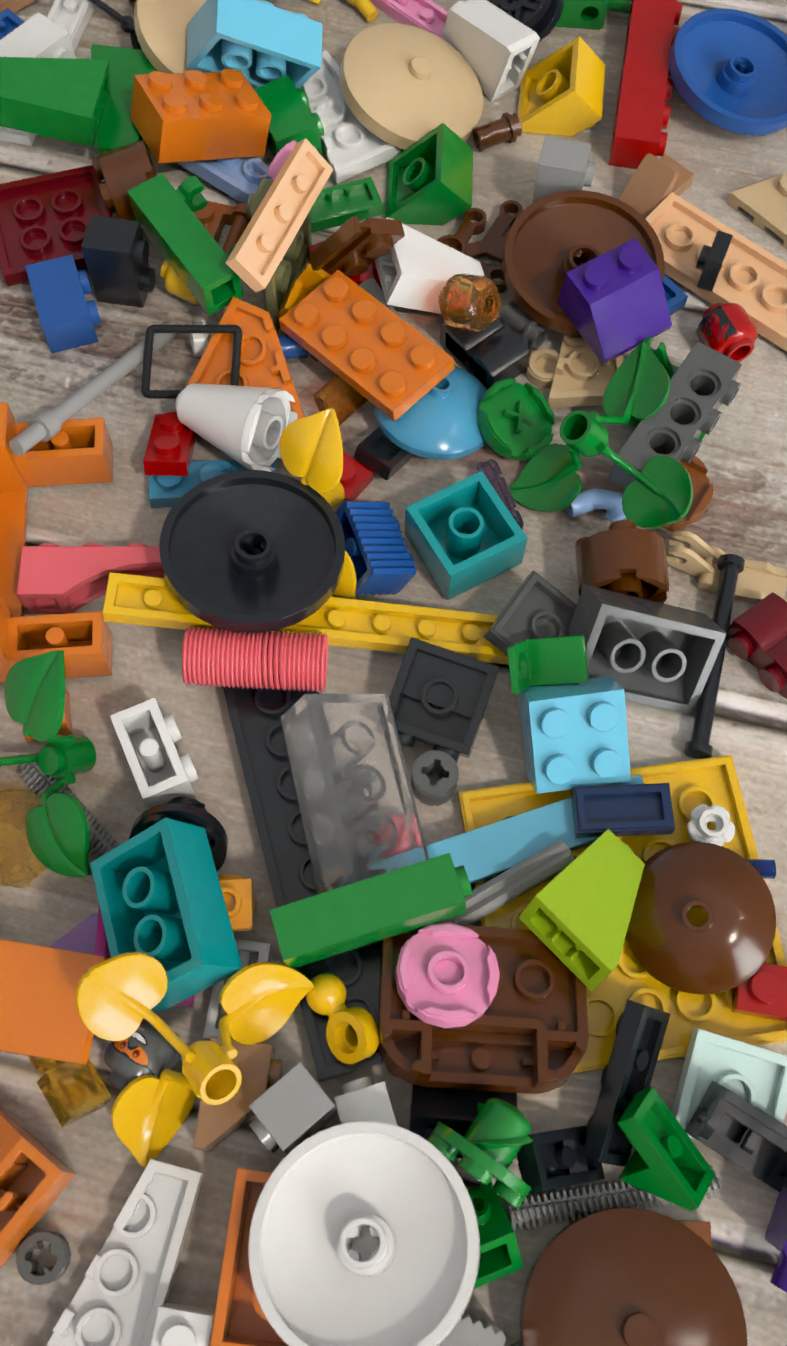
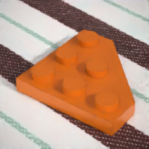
(261, 353)

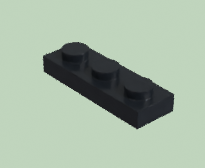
(629, 1070)

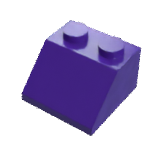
(616, 300)

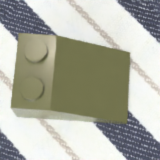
(291, 263)

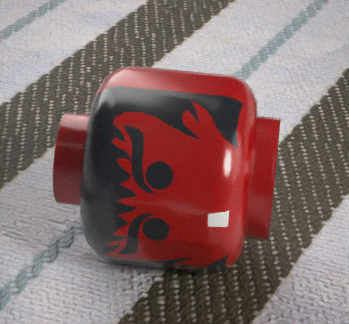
(728, 330)

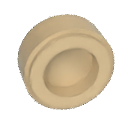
(542, 367)

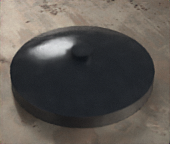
(252, 551)

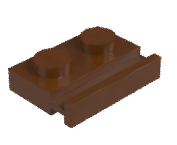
(357, 245)

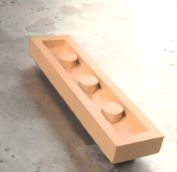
(279, 216)

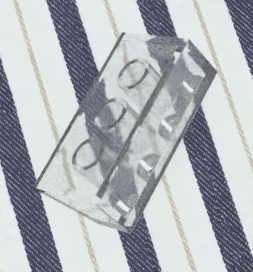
(352, 787)

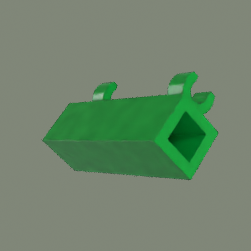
(184, 241)
(370, 910)

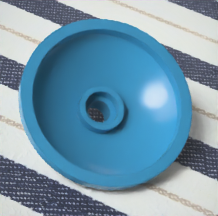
(442, 421)

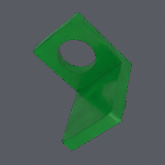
(547, 662)

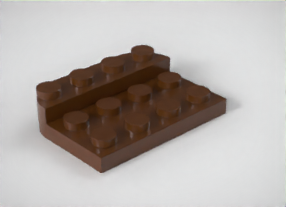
(520, 1044)

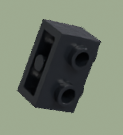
(118, 261)

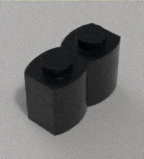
(488, 353)

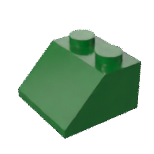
(430, 180)

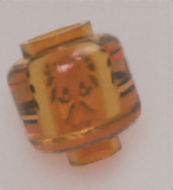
(469, 302)

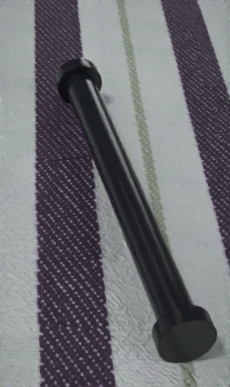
(699, 747)

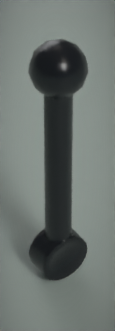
(125, 21)

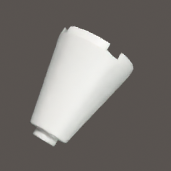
(238, 420)

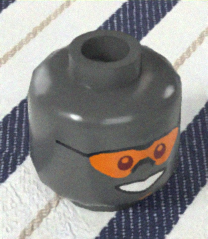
(139, 1055)

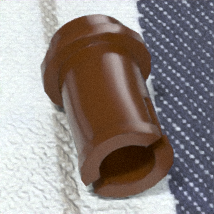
(497, 132)

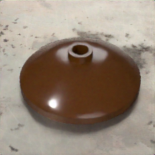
(737, 928)

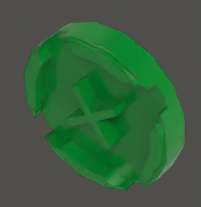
(515, 419)

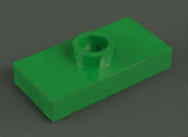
(341, 202)

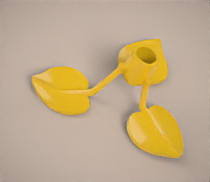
(314, 451)
(150, 1108)

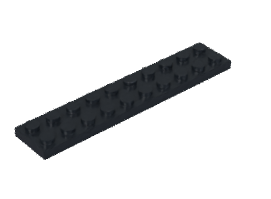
(280, 827)

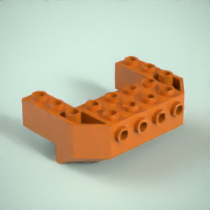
(74, 456)

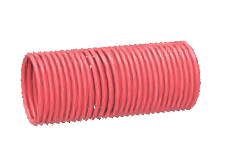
(246, 658)

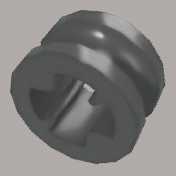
(28, 1267)

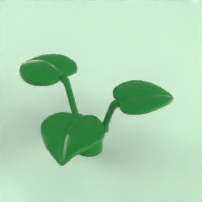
(660, 491)
(37, 699)

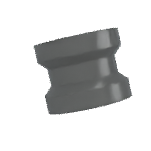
(434, 789)

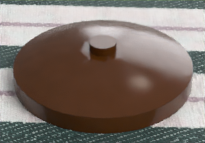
(560, 236)
(630, 1283)

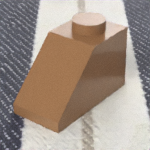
(258, 1073)

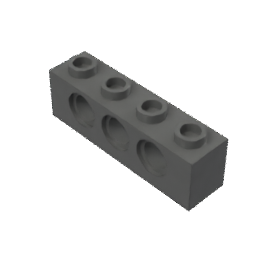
(691, 408)

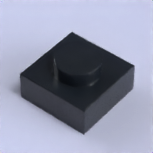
(711, 260)
(381, 454)

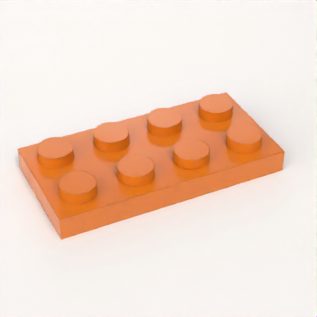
(367, 345)

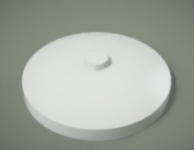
(364, 1240)

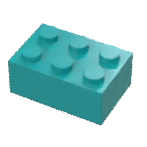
(167, 901)

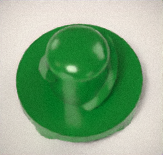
(489, 1147)

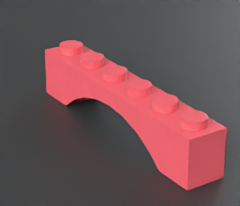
(68, 577)

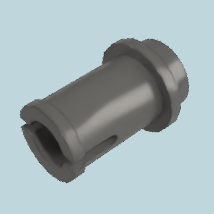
(522, 323)

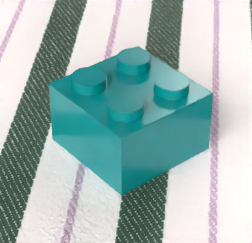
(464, 535)

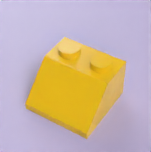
(563, 92)

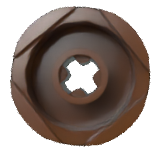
(122, 171)
(624, 561)

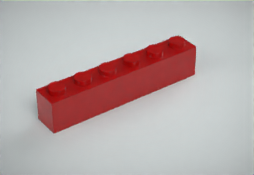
(645, 83)

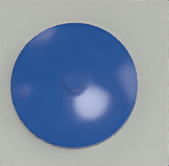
(732, 70)

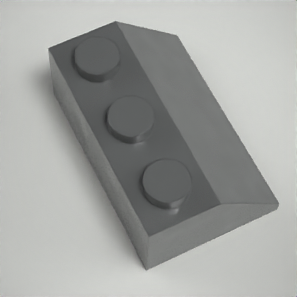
(647, 647)

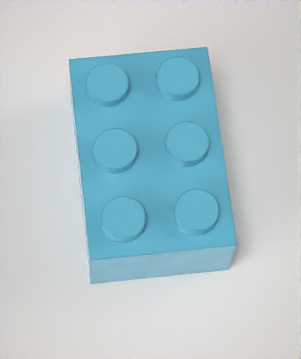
(254, 40)

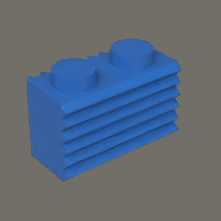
(375, 547)

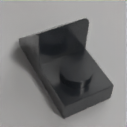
(557, 1160)

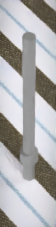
(48, 423)

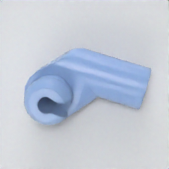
(598, 499)

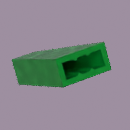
(54, 96)
(116, 125)

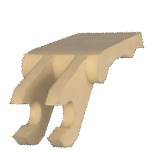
(701, 561)

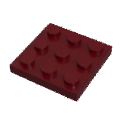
(47, 219)

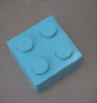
(575, 734)

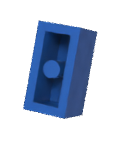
(62, 303)

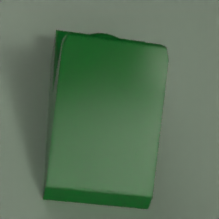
(665, 1156)

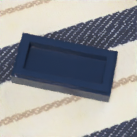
(622, 810)

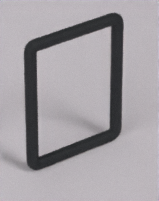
(148, 350)

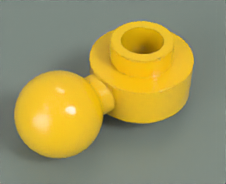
(349, 1031)

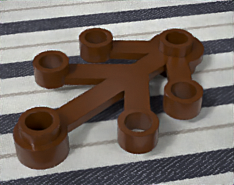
(492, 243)

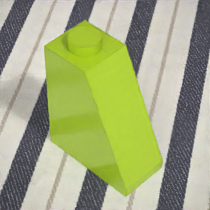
(588, 909)

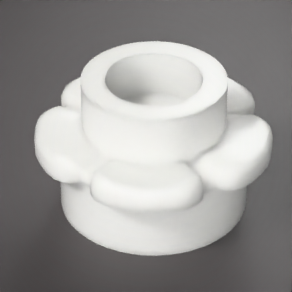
(199, 341)
(698, 829)

